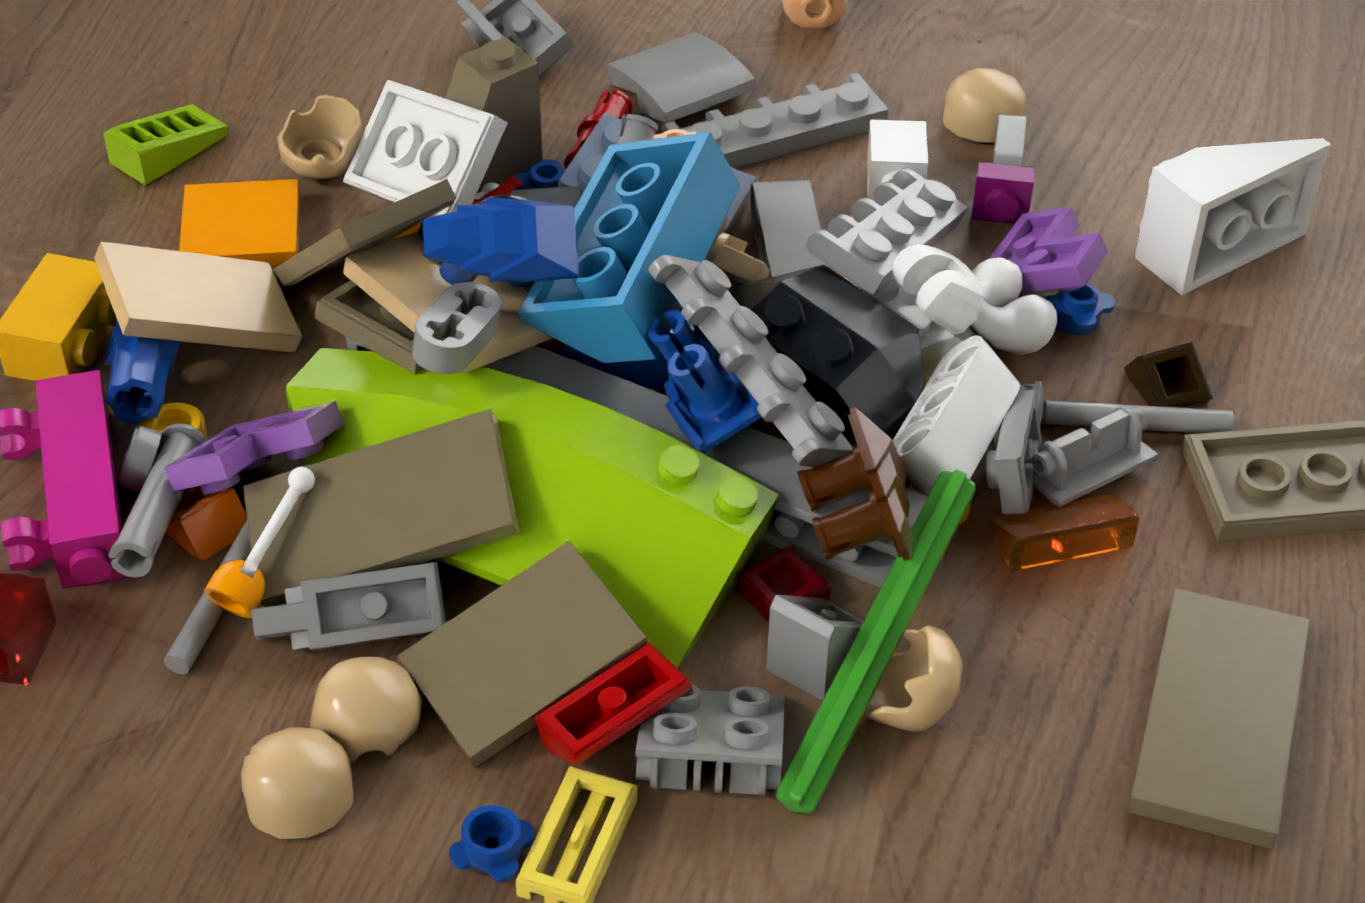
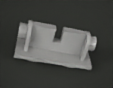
(1086, 461)

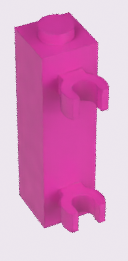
(78, 480)

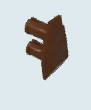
(870, 467)

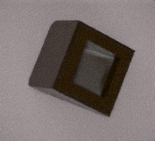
(1170, 377)

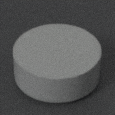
(138, 458)

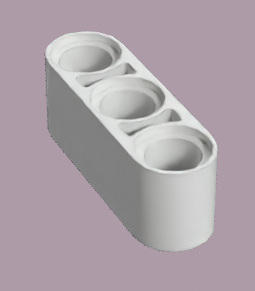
(956, 414)

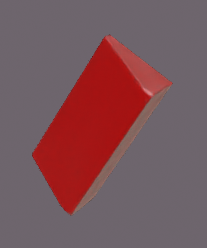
(610, 705)

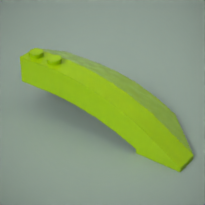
(635, 503)

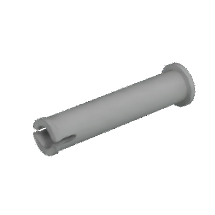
(154, 505)

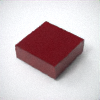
(780, 575)

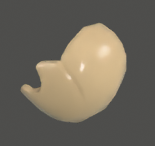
(978, 99)
(321, 140)
(919, 682)
(367, 705)
(297, 783)

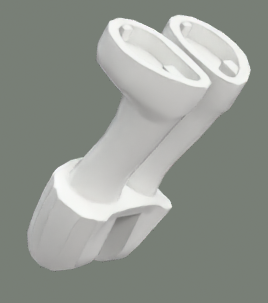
(976, 298)

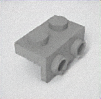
(523, 24)

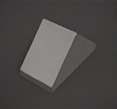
(809, 641)

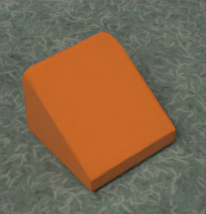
(207, 521)

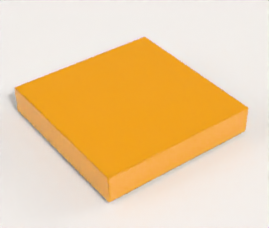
(242, 220)

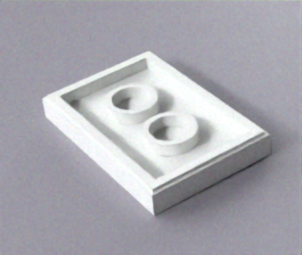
(422, 141)

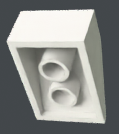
(1227, 207)

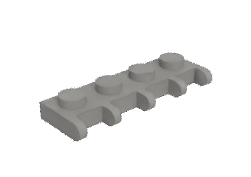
(792, 124)
(903, 215)
(768, 375)

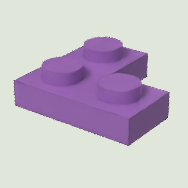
(1049, 252)
(250, 445)

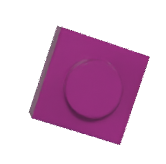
(1002, 192)

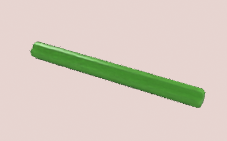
(874, 645)

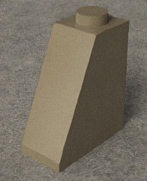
(505, 84)

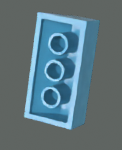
(636, 207)

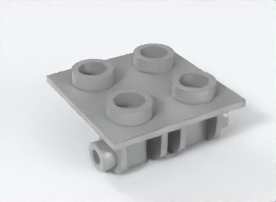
(716, 727)

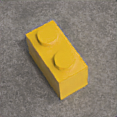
(56, 320)

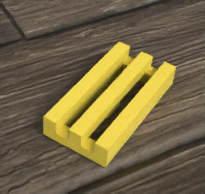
(559, 887)

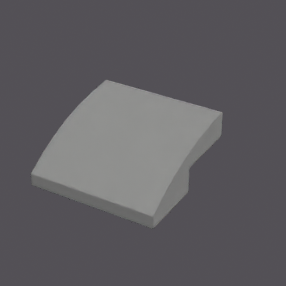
(681, 77)

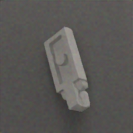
(1016, 442)
(356, 609)

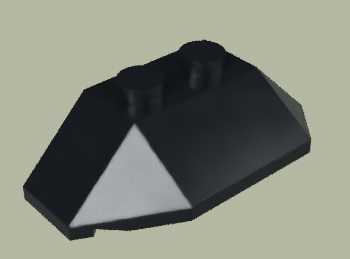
(843, 343)

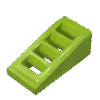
(162, 141)

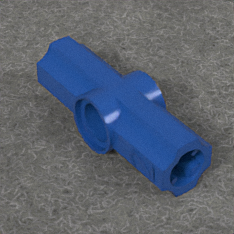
(138, 375)

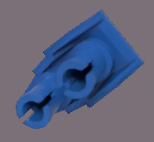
(505, 241)
(702, 395)

